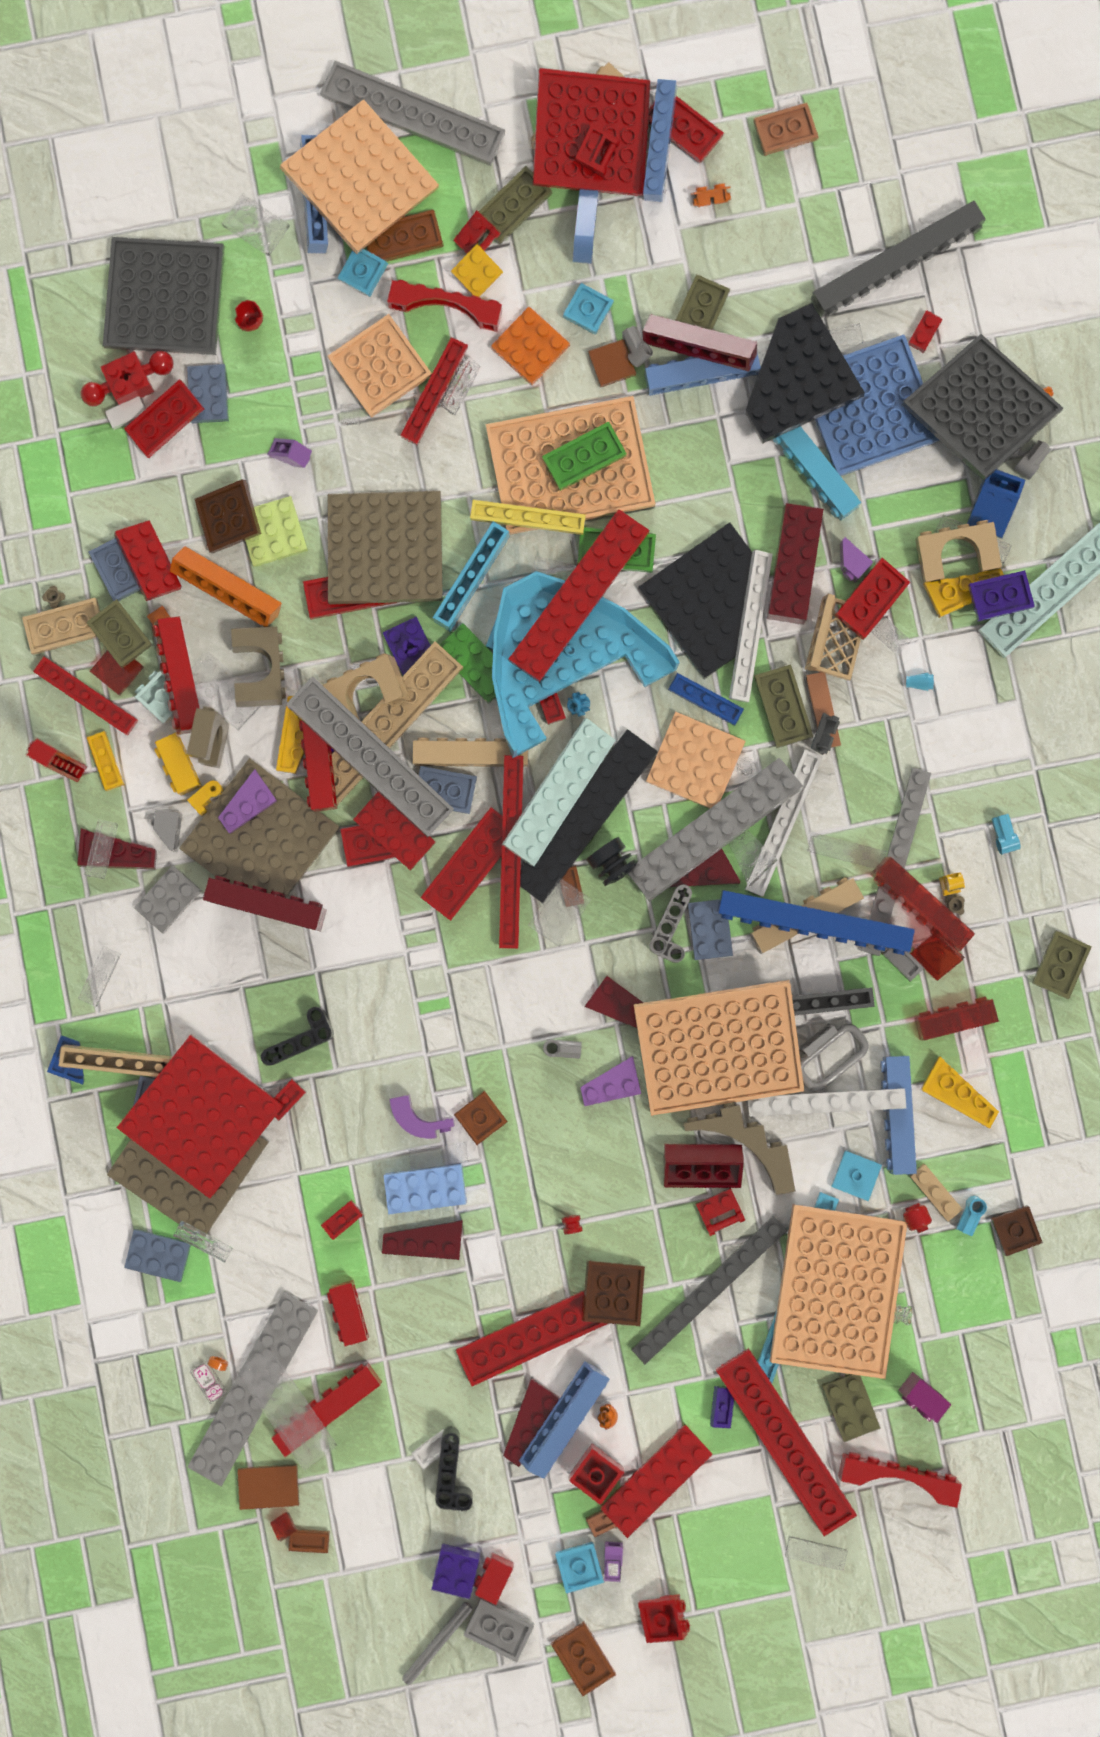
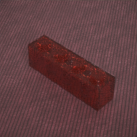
(956, 1019)

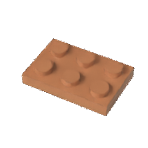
(785, 129)

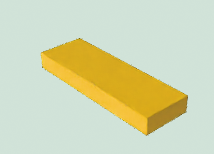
(105, 761)

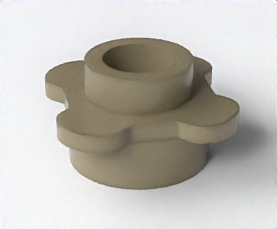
(51, 592)
(959, 901)

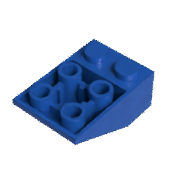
(997, 500)

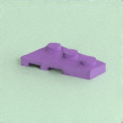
(247, 803)
(612, 1085)

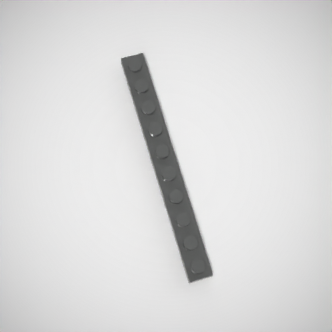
(709, 1290)

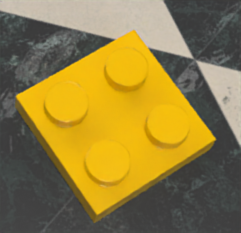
(477, 271)

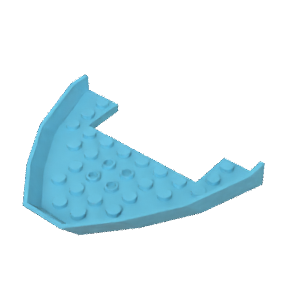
(601, 640)

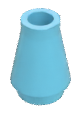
(921, 681)

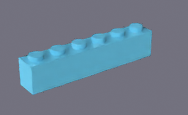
(819, 472)
(471, 576)

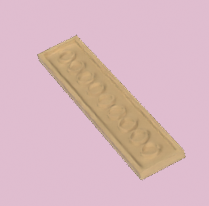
(423, 683)

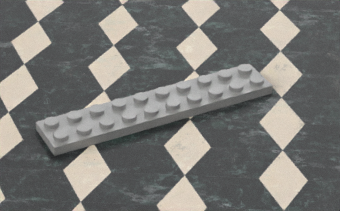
(414, 113)
(369, 756)
(715, 829)
(239, 1409)

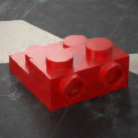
(664, 1619)

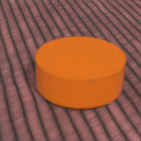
(218, 1363)

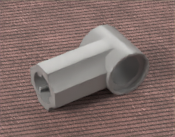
(638, 349)
(1030, 463)
(565, 1049)

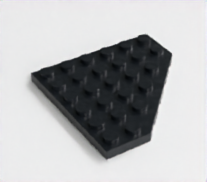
(800, 376)
(704, 598)

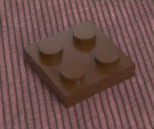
(1016, 1230)

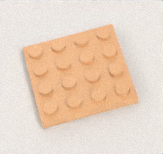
(379, 365)
(695, 761)

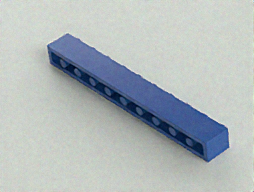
(815, 921)

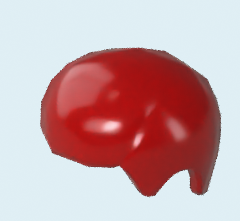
(248, 316)

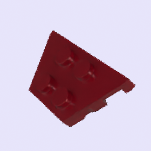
(713, 871)

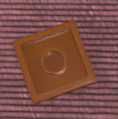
(611, 363)
(480, 1118)

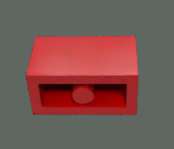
(494, 1578)

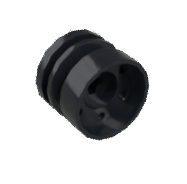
(611, 861)

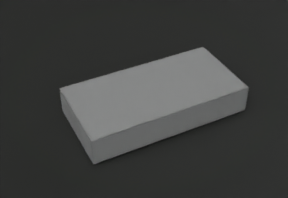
(905, 964)

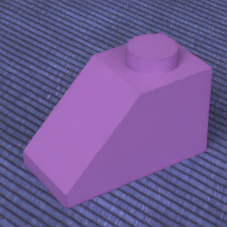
(290, 452)
(853, 561)

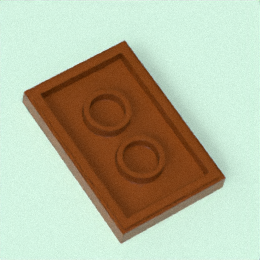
(268, 1486)
(583, 1658)

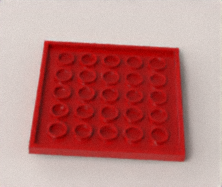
(564, 112)
(200, 1116)

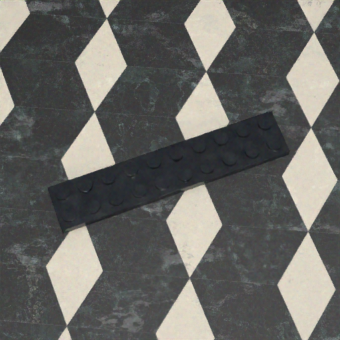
(589, 813)

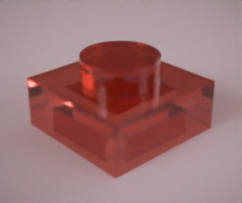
(283, 1526)

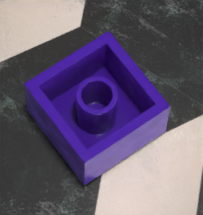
(456, 1571)

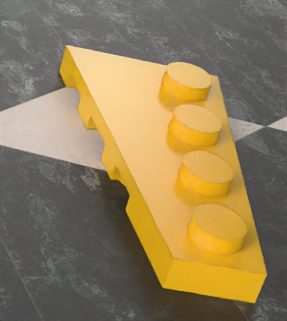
(954, 593)
(290, 747)
(951, 1089)

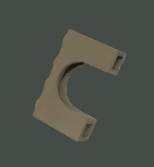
(269, 690)
(208, 737)

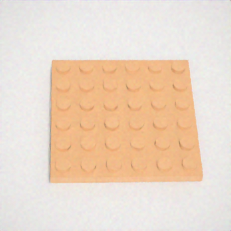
(359, 176)

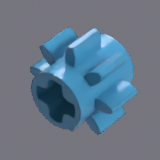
(578, 704)

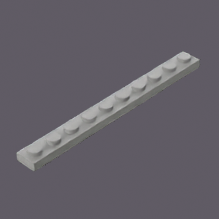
(900, 843)

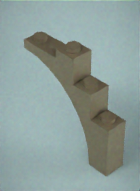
(774, 1157)

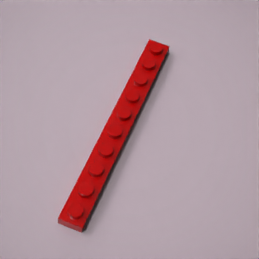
(510, 862)

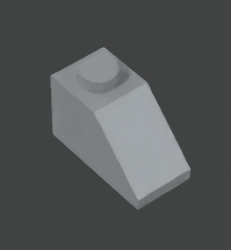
(167, 827)

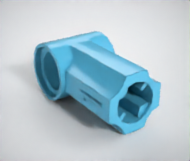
(1006, 839)
(970, 1217)

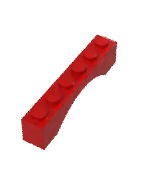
(407, 297)
(861, 1470)

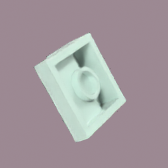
(154, 696)

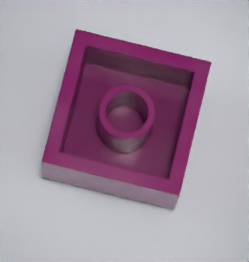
(927, 1400)

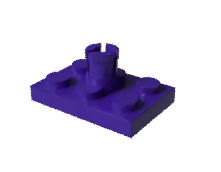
(1001, 595)
(407, 643)

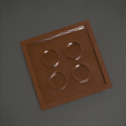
(227, 516)
(613, 1293)

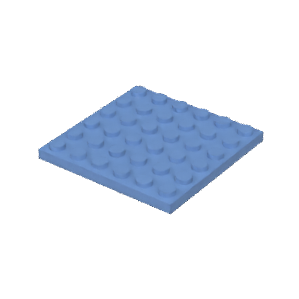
(876, 424)

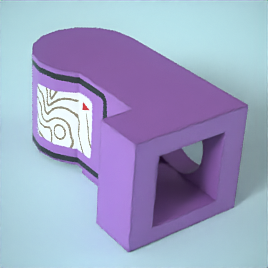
(613, 1561)

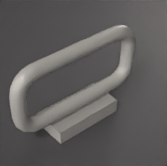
(820, 1042)

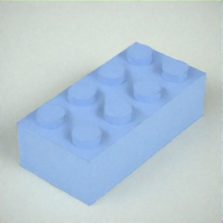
(425, 1188)

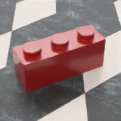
(348, 1313)

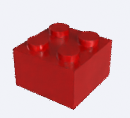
(596, 1474)

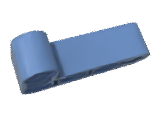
(585, 226)

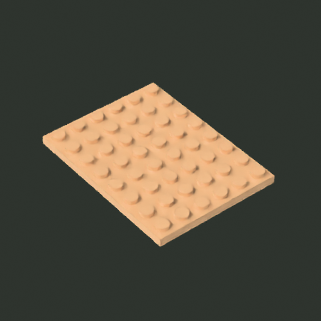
(526, 481)
(719, 1047)
(838, 1291)

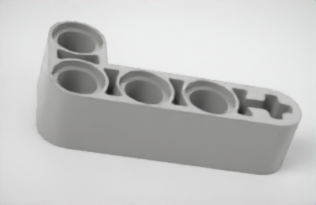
(673, 921)

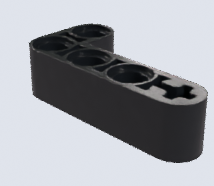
(296, 1041)
(450, 1467)

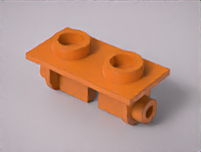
(703, 195)

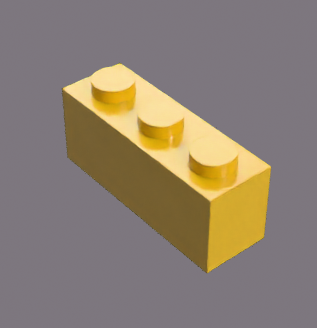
(177, 764)

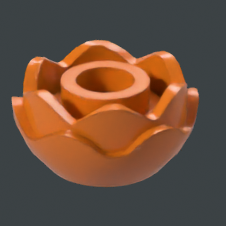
(607, 1417)

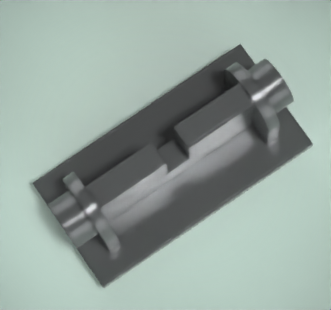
(823, 741)

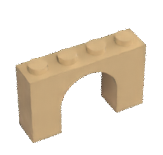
(980, 536)
(382, 669)

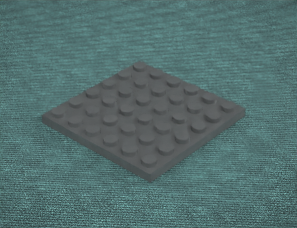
(163, 295)
(982, 407)

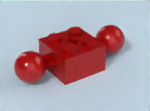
(127, 368)

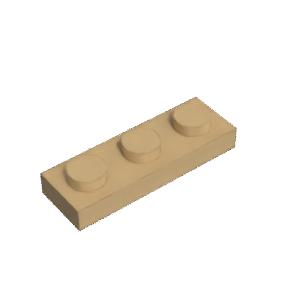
(936, 1192)

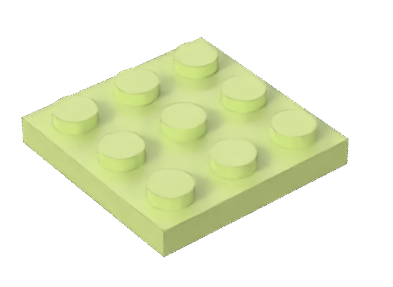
(280, 533)

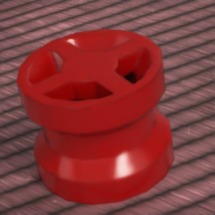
(572, 1224)

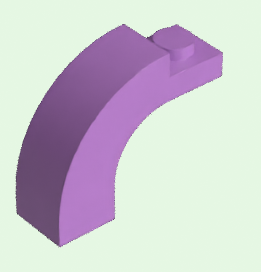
(411, 1123)

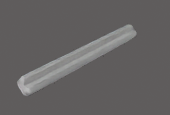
(437, 1643)

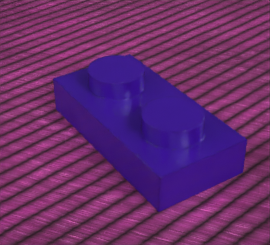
(721, 1408)

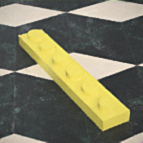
(527, 517)

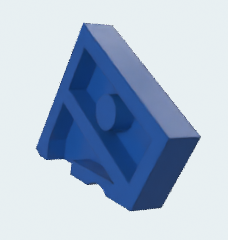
(72, 1074)

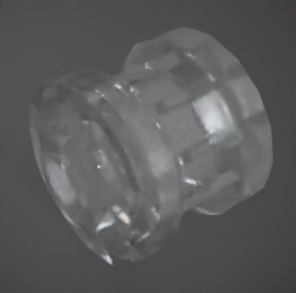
(903, 1314)

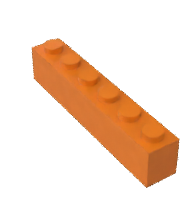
(225, 587)

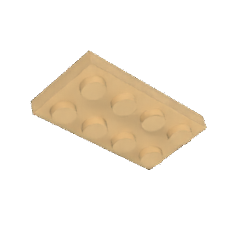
(60, 626)

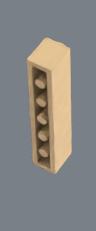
(462, 752)
(830, 900)
(112, 1060)

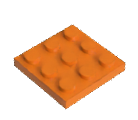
(530, 345)

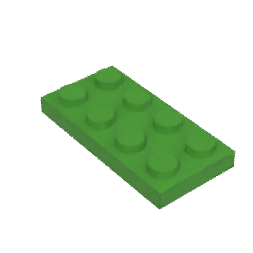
(584, 456)
(640, 561)
(474, 658)

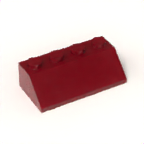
(703, 1165)

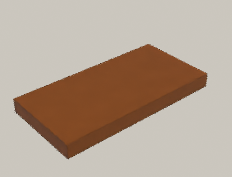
(408, 237)

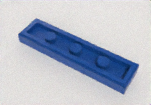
(706, 699)

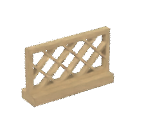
(819, 640)

